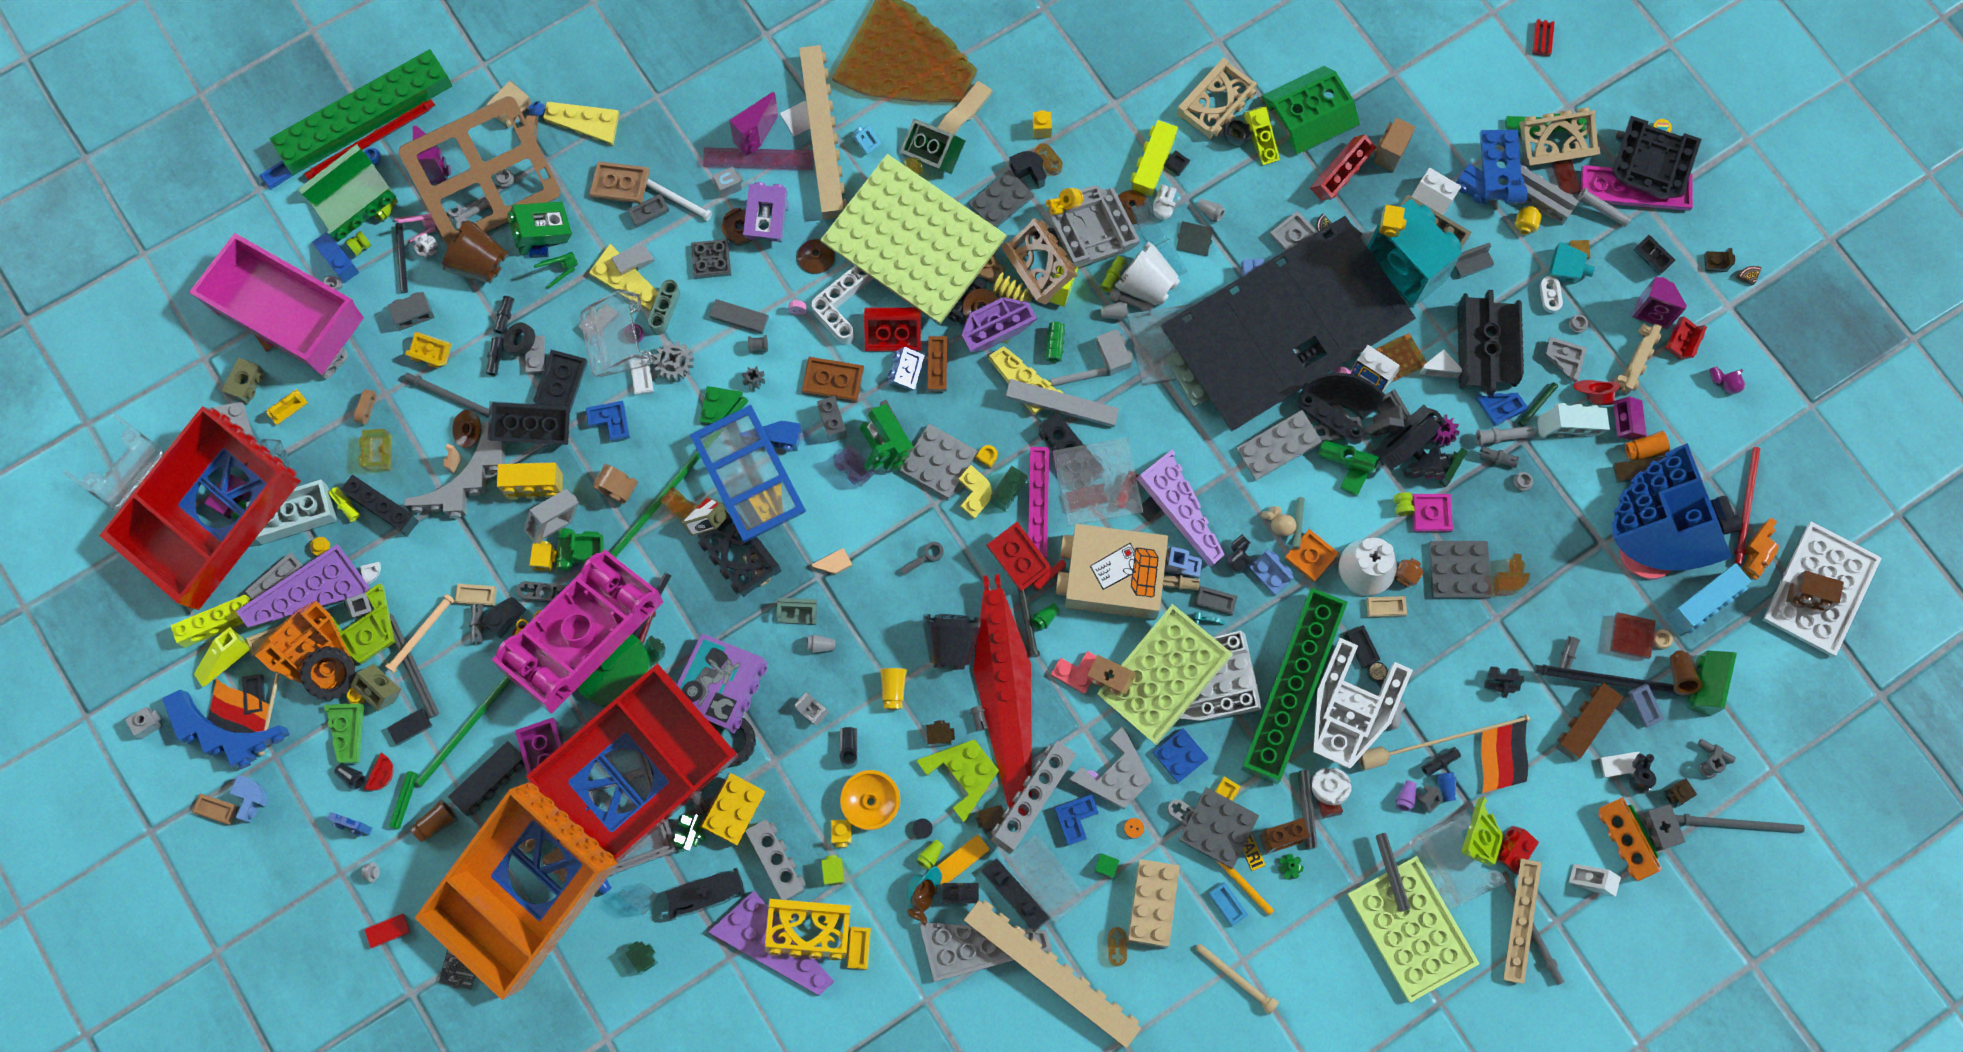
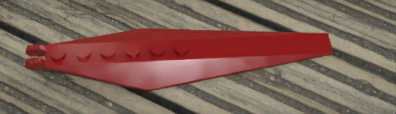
(1004, 689)

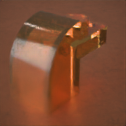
(677, 504)
(1513, 581)

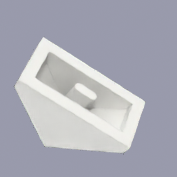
(1442, 366)

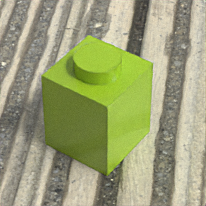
(833, 871)

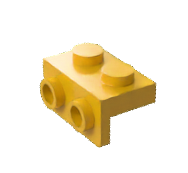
(429, 350)

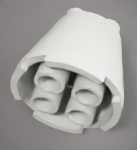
(1149, 276)
(1365, 574)

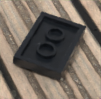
(560, 379)

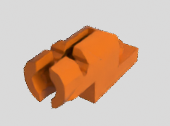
(1760, 550)

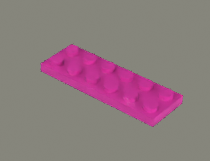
(1606, 187)

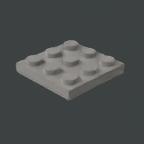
(938, 461)

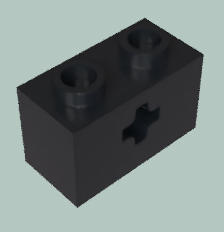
(1654, 254)

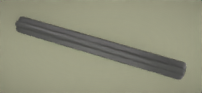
(414, 672)

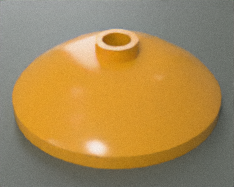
(866, 786)

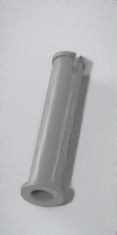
(1603, 207)

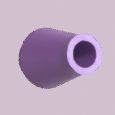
(1406, 799)

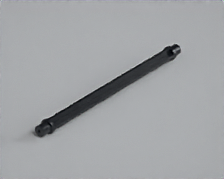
(1602, 678)

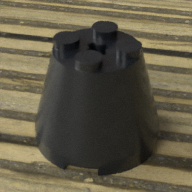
(950, 639)

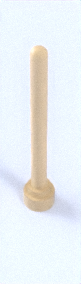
(1267, 1003)

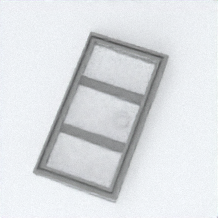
(639, 775)

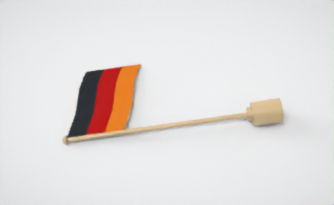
(228, 710)
(1501, 752)

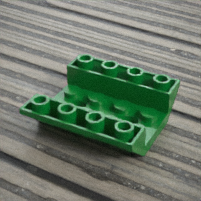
(1320, 116)

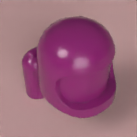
(1732, 382)

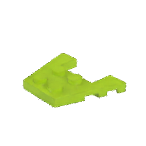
(372, 632)
(970, 768)

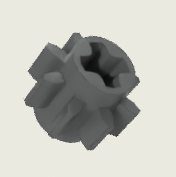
(756, 382)

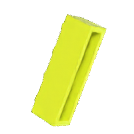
(1154, 158)

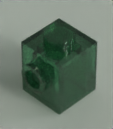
(641, 956)

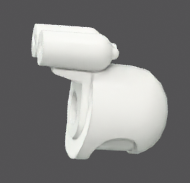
(1164, 204)

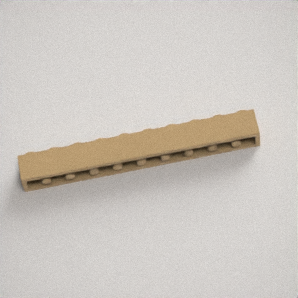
(821, 131)
(1052, 974)

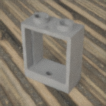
(551, 516)

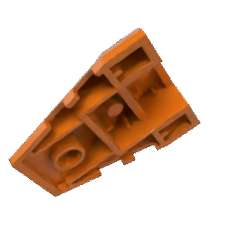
(296, 638)

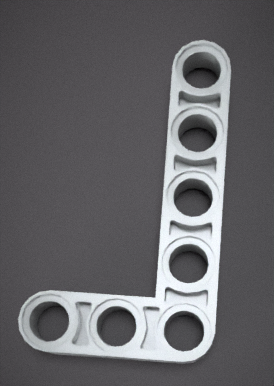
(831, 304)

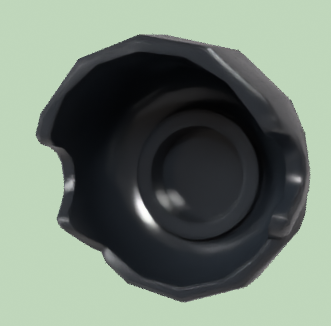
(1237, 132)

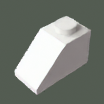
(1595, 879)

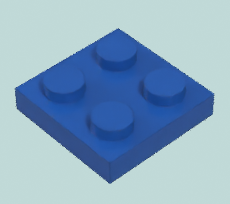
(1180, 755)

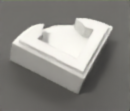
(370, 571)

